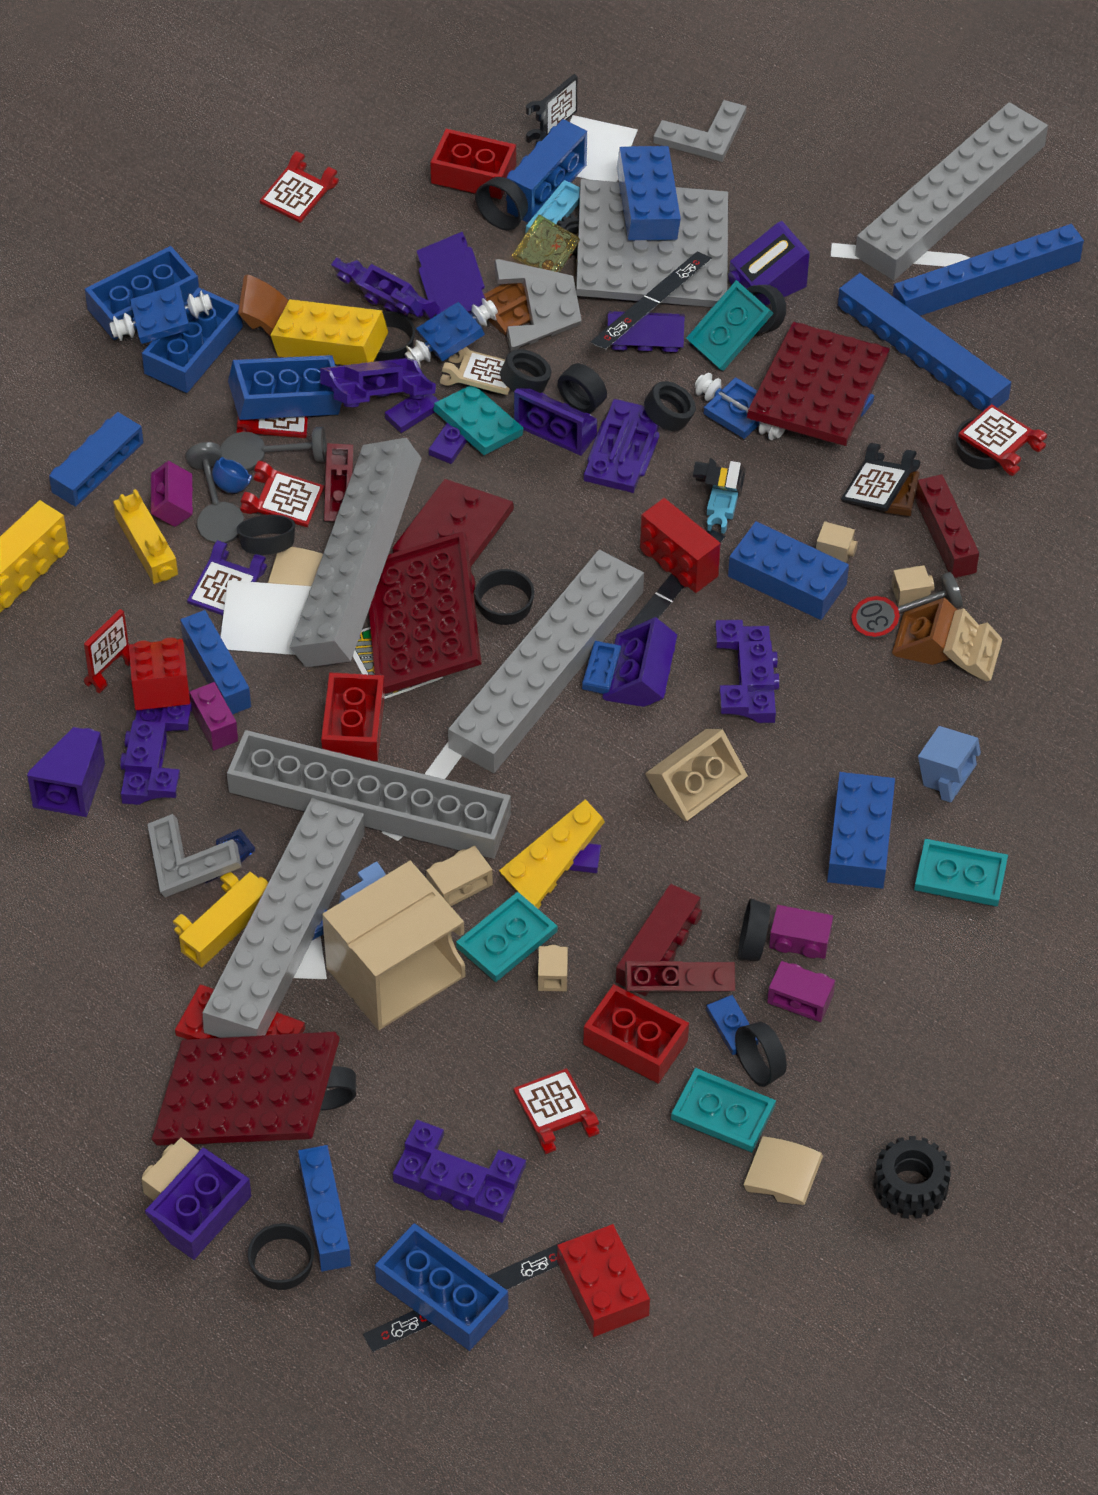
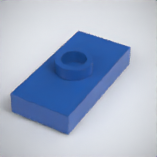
(601, 667)
(727, 1019)

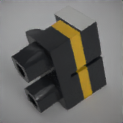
(720, 478)

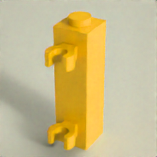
(145, 537)
(223, 920)

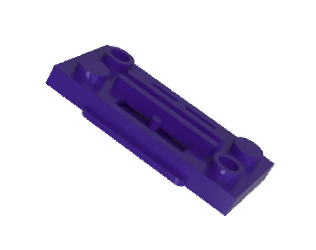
(451, 273)
(622, 447)

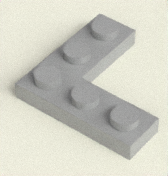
(708, 144)
(180, 873)

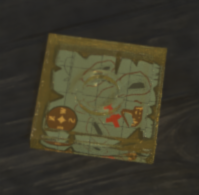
(546, 245)

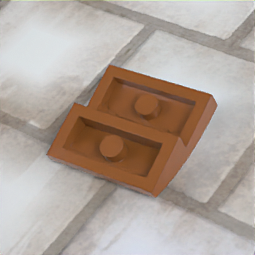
(260, 304)
(511, 306)

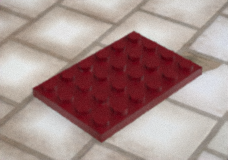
(818, 383)
(425, 614)
(246, 1089)

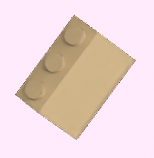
(697, 773)

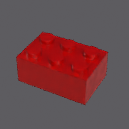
(470, 160)
(679, 545)
(159, 674)
(354, 715)
(636, 1033)
(603, 1280)

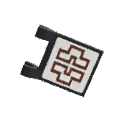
(553, 108)
(879, 481)

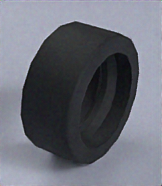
(778, 306)
(529, 362)
(589, 380)
(661, 414)

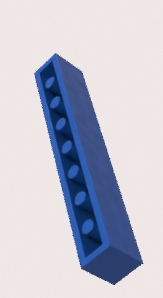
(990, 270)
(923, 343)

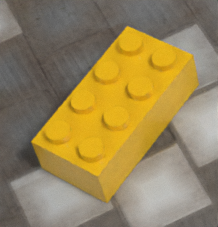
(328, 329)
(30, 550)

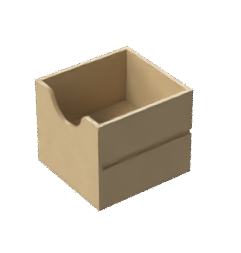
(393, 944)

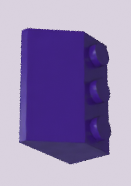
(652, 330)
(554, 420)
(642, 664)
(199, 1202)

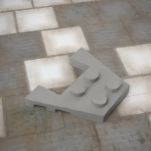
(549, 298)

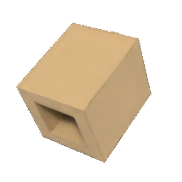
(837, 541)
(911, 584)
(552, 968)

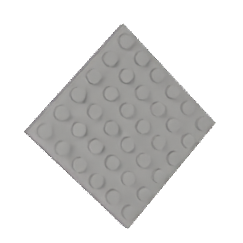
(631, 268)

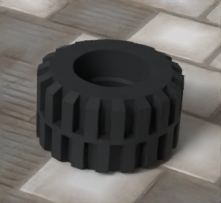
(917, 1157)

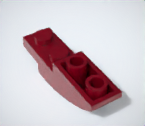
(680, 976)

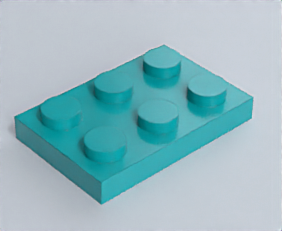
(729, 325)
(478, 419)
(961, 872)
(506, 936)
(723, 1110)

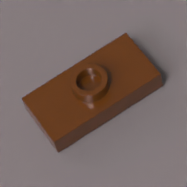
(905, 498)

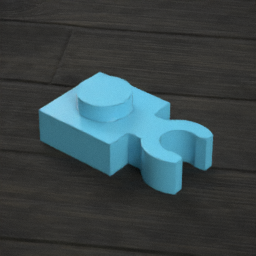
(721, 507)

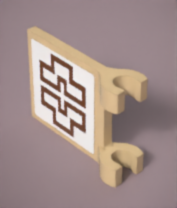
(475, 370)

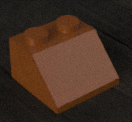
(925, 632)

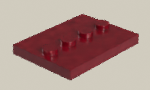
(454, 510)

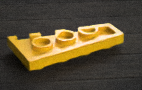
(544, 861)

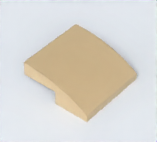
(295, 567)
(973, 645)
(783, 1170)

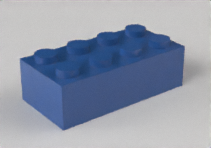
(551, 162)
(648, 193)
(157, 272)
(187, 355)
(281, 387)
(788, 570)
(861, 830)
(441, 1286)

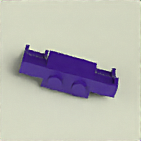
(385, 289)
(358, 382)
(757, 679)
(146, 751)
(455, 1179)

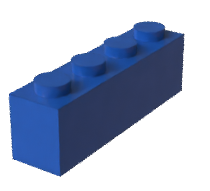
(96, 459)
(215, 660)
(324, 1208)

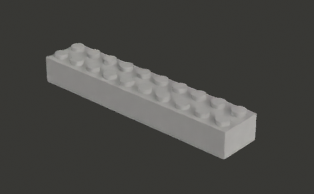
(951, 191)
(356, 553)
(545, 661)
(387, 795)
(284, 921)

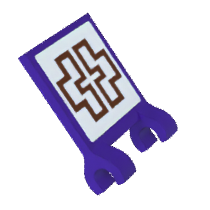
(212, 585)

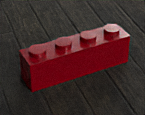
(947, 526)
(663, 930)

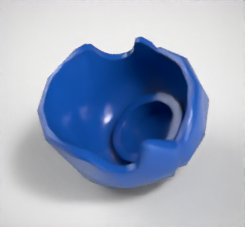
(230, 476)

